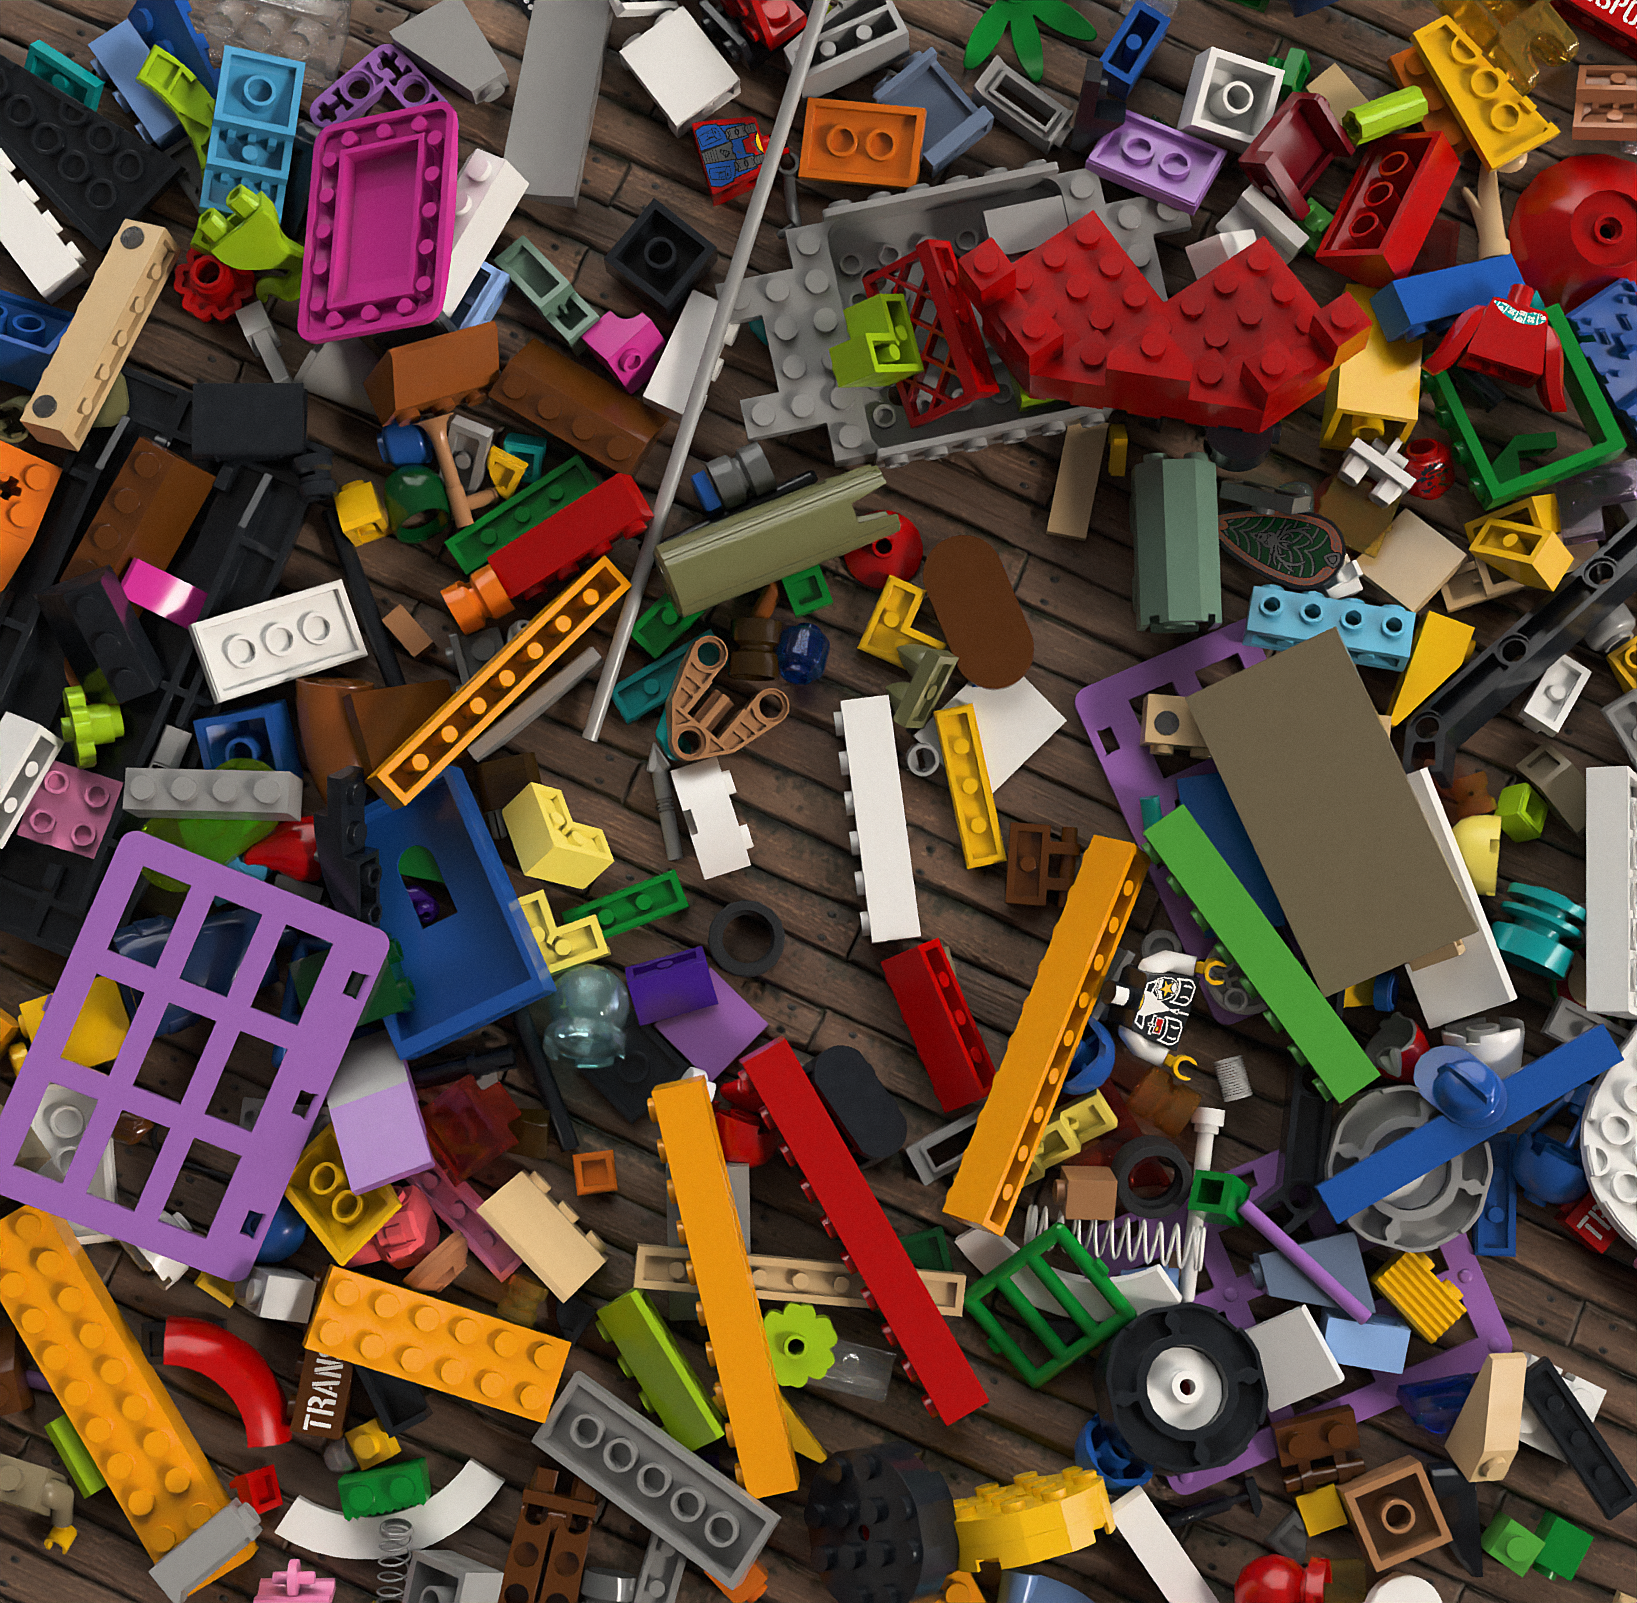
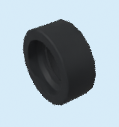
(735, 910)
(1167, 1201)

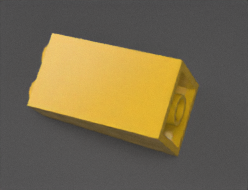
(1374, 389)

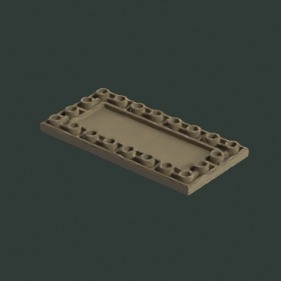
(1331, 813)

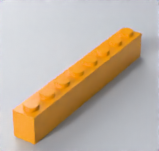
(498, 683)

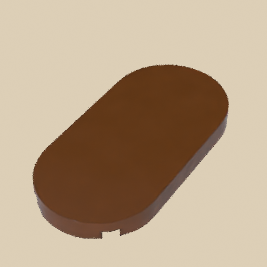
(978, 612)

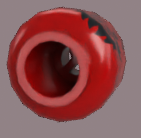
(1431, 467)

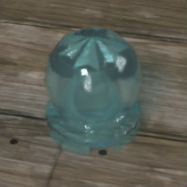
(587, 1017)

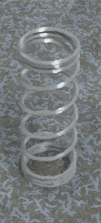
(394, 1537)

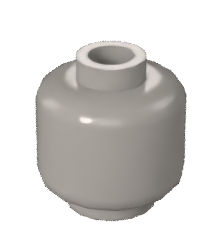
(1612, 631)

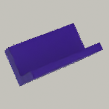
(671, 985)

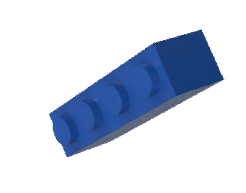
(1435, 299)

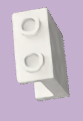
(680, 70)

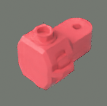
(406, 1236)

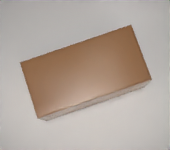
(408, 632)

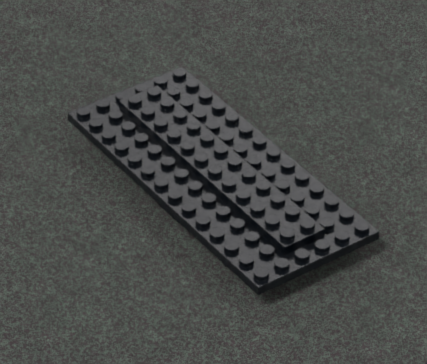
(230, 552)

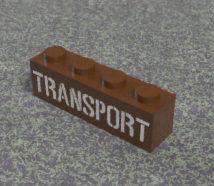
(324, 1386)

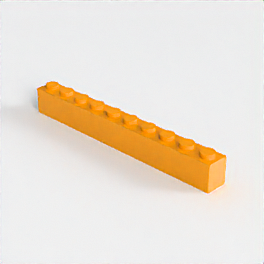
(1047, 1035)
(725, 1287)

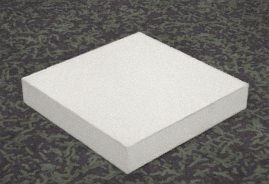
(1294, 1357)

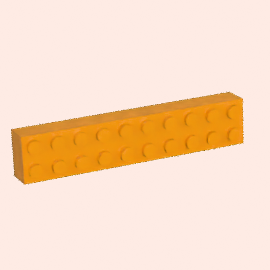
(107, 1385)

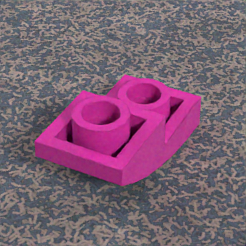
(163, 593)

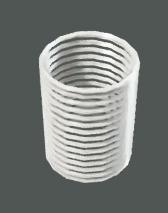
(1242, 1078)

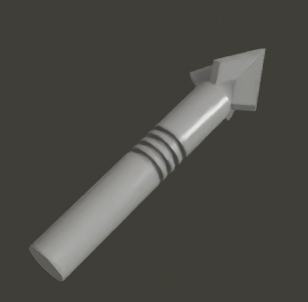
(658, 767)

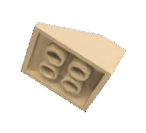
(544, 1233)

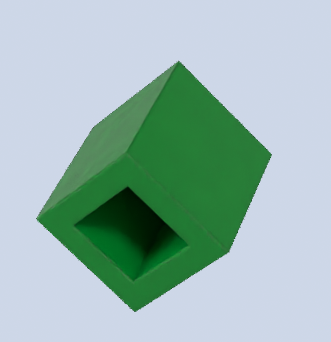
(1217, 1197)
(1563, 1547)

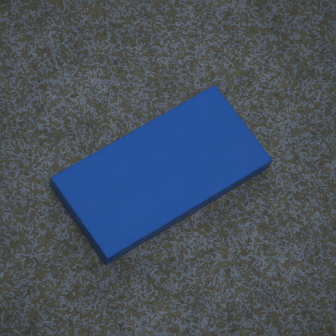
(1216, 815)

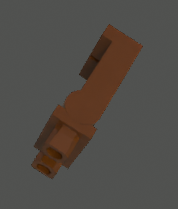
(542, 1516)

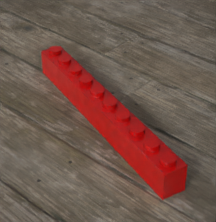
(863, 1230)

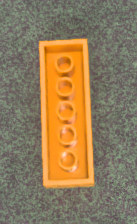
(436, 1343)

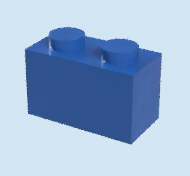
(1133, 48)

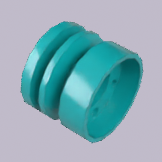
(1537, 930)

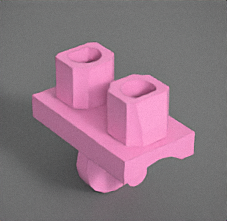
(295, 1587)

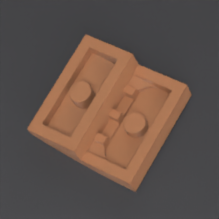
(1606, 103)

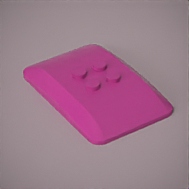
(379, 223)

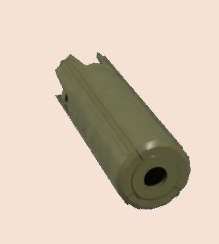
(771, 541)

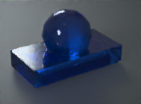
(1436, 1401)

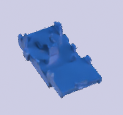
(1608, 338)

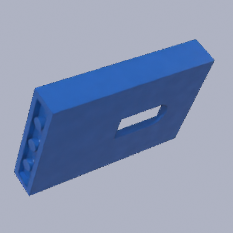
(474, 961)

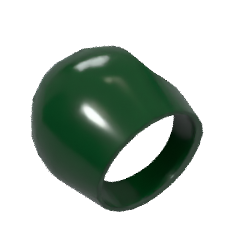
(411, 491)

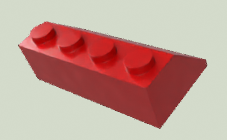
(1389, 207)

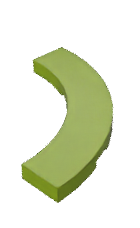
(189, 103)

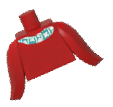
(1507, 343)

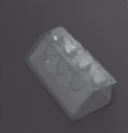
(288, 29)

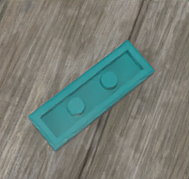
(651, 685)

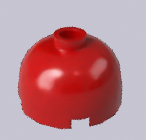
(745, 1136)

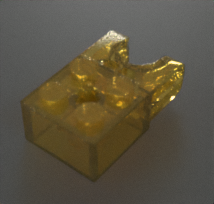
(1511, 32)

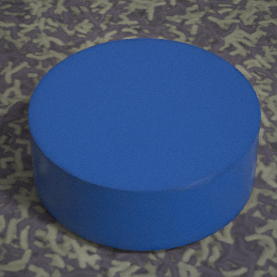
(1386, 991)

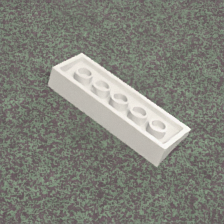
(1611, 891)
(1477, 976)

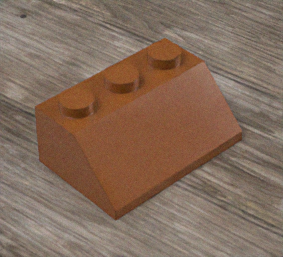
(435, 375)

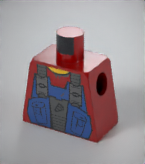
(730, 155)

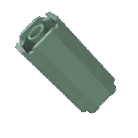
(1175, 543)

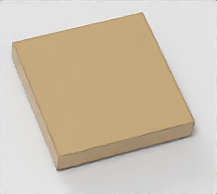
(1412, 562)

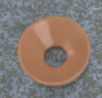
(440, 1265)

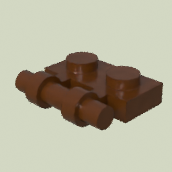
(1029, 860)
(1313, 1437)

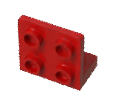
(767, 19)

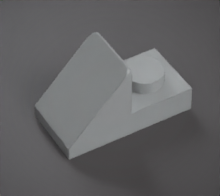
(470, 449)

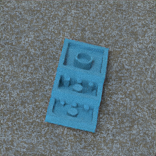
(252, 127)

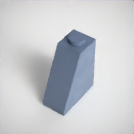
(1334, 1251)

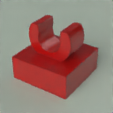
(259, 1488)

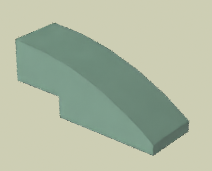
(548, 292)

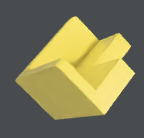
(550, 842)
(563, 945)

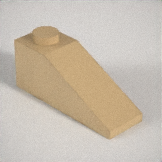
(1490, 1420)

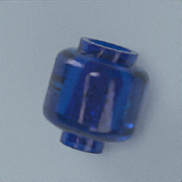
(803, 653)

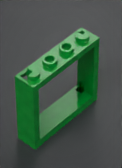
(1586, 399)

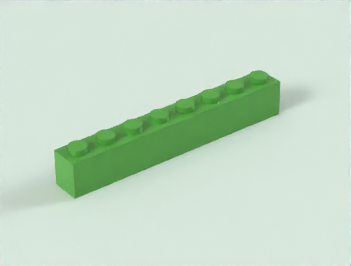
(1260, 955)

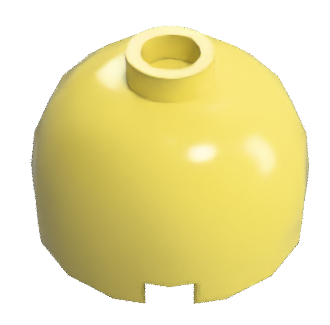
(1480, 846)

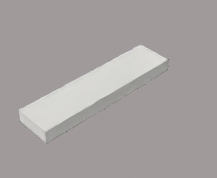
(1159, 1549)

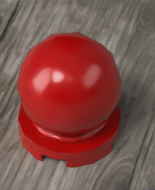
(1282, 1580)

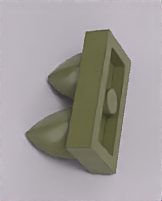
(930, 673)

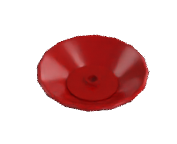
(1559, 225)

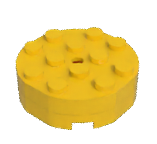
(1031, 1518)

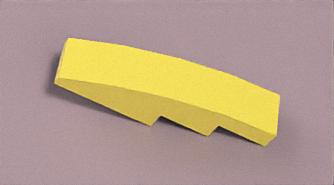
(1068, 1129)

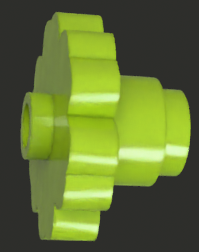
(88, 725)
(812, 1356)

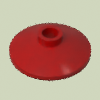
(901, 561)

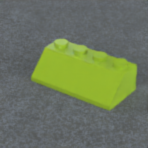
(661, 1369)

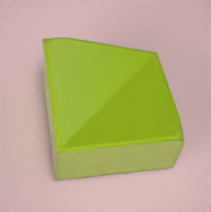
(1521, 812)

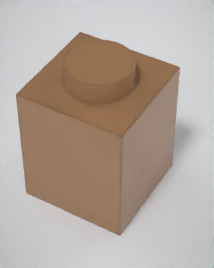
(1086, 1192)

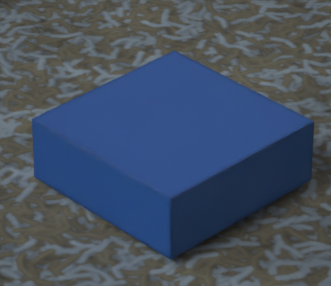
(706, 494)

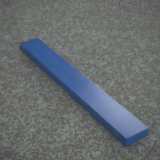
(1444, 1139)

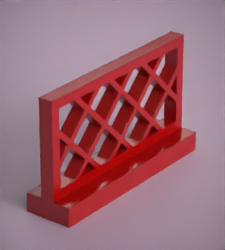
(958, 325)

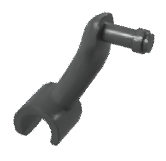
(790, 195)

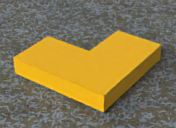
(892, 622)

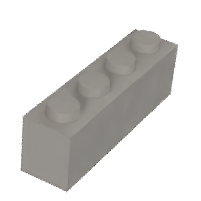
(213, 794)

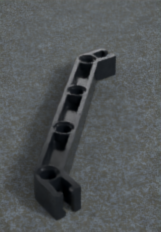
(1540, 636)
(1302, 1139)

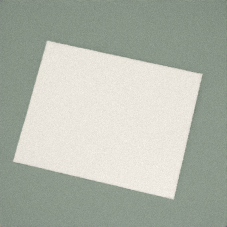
(1009, 724)

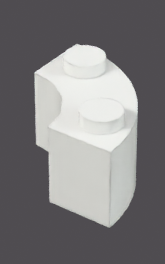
(711, 817)

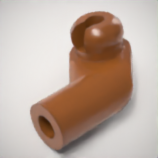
(767, 600)

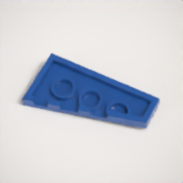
(171, 29)

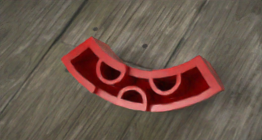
(237, 1369)

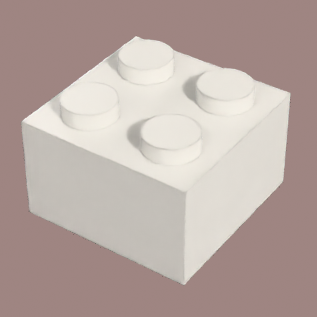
(1229, 99)

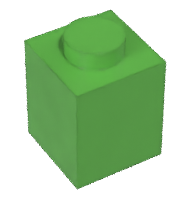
(1511, 1543)

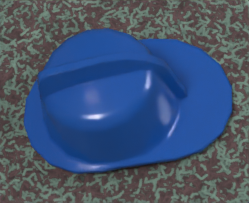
(1461, 1086)

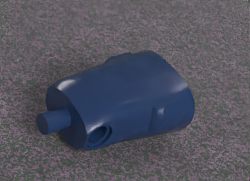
(209, 965)

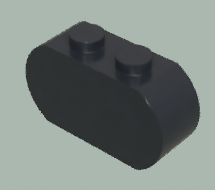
(1237, 449)
(857, 1104)

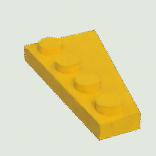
(1485, 104)

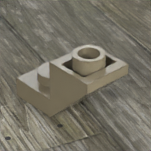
(1559, 784)

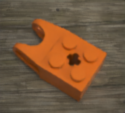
(21, 514)

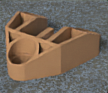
(690, 684)

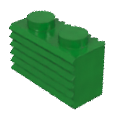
(385, 1488)

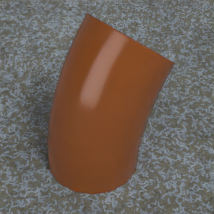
(326, 727)

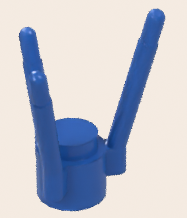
(1576, 1101)

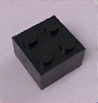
(661, 259)

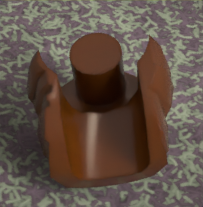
(131, 1128)

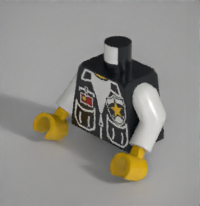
(1154, 1004)

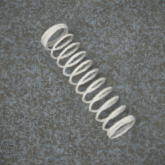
(1198, 1238)

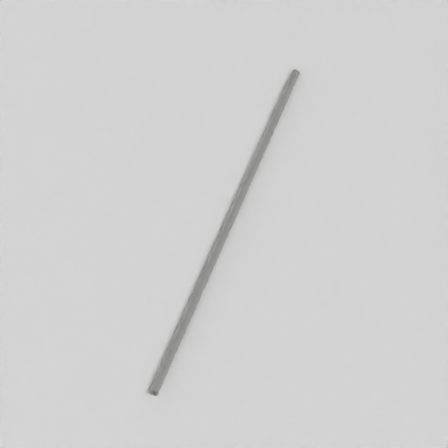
(705, 369)

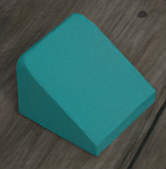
(530, 450)

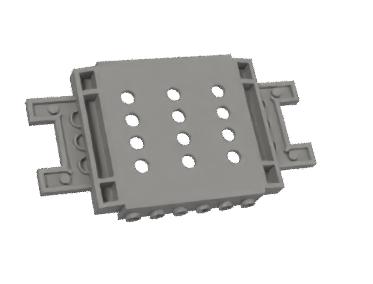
(828, 263)

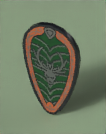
(1288, 549)

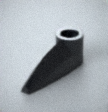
(298, 184)
(1460, 1510)

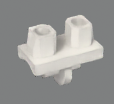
(1382, 465)

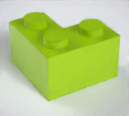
(880, 344)

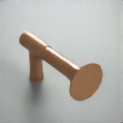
(460, 503)

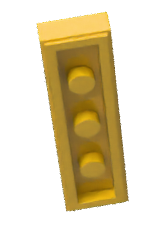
(969, 786)

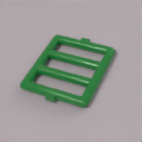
(1031, 1256)

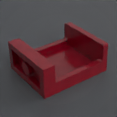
(1295, 151)

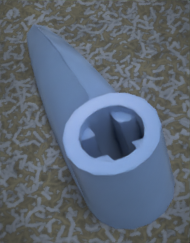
(1029, 1587)

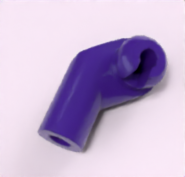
(424, 903)

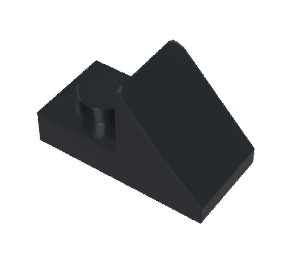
(1094, 113)

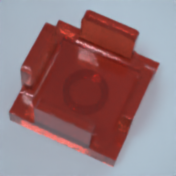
(469, 1127)

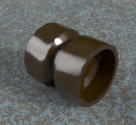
(754, 650)

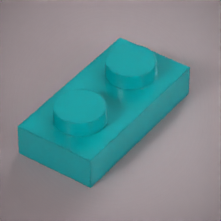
(64, 74)

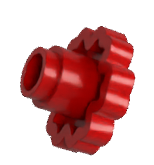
(211, 298)

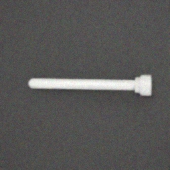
(1206, 1124)

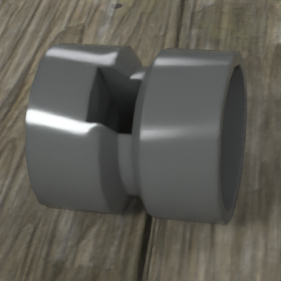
(741, 475)
(607, 1585)

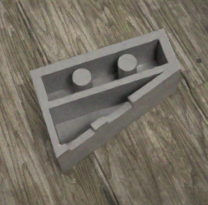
(853, 43)

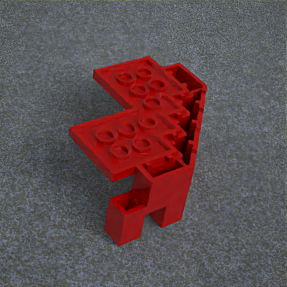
(1094, 332)

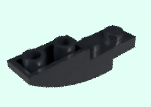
(346, 863)

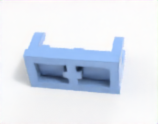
(482, 297)
(1374, 1345)

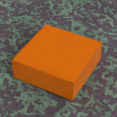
(595, 1172)

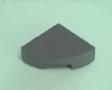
(1289, 1537)

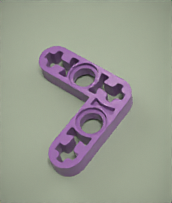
(380, 84)

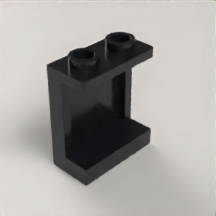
(734, 38)

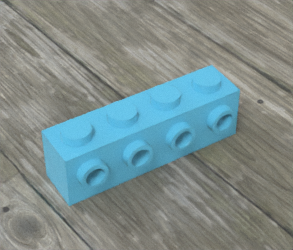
(1371, 633)

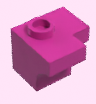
(625, 348)

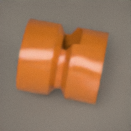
(477, 600)

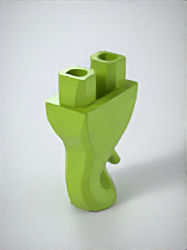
(255, 241)

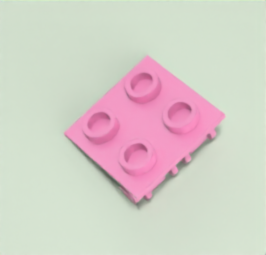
(71, 809)

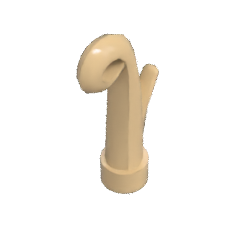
(1488, 212)

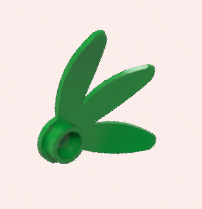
(1024, 31)

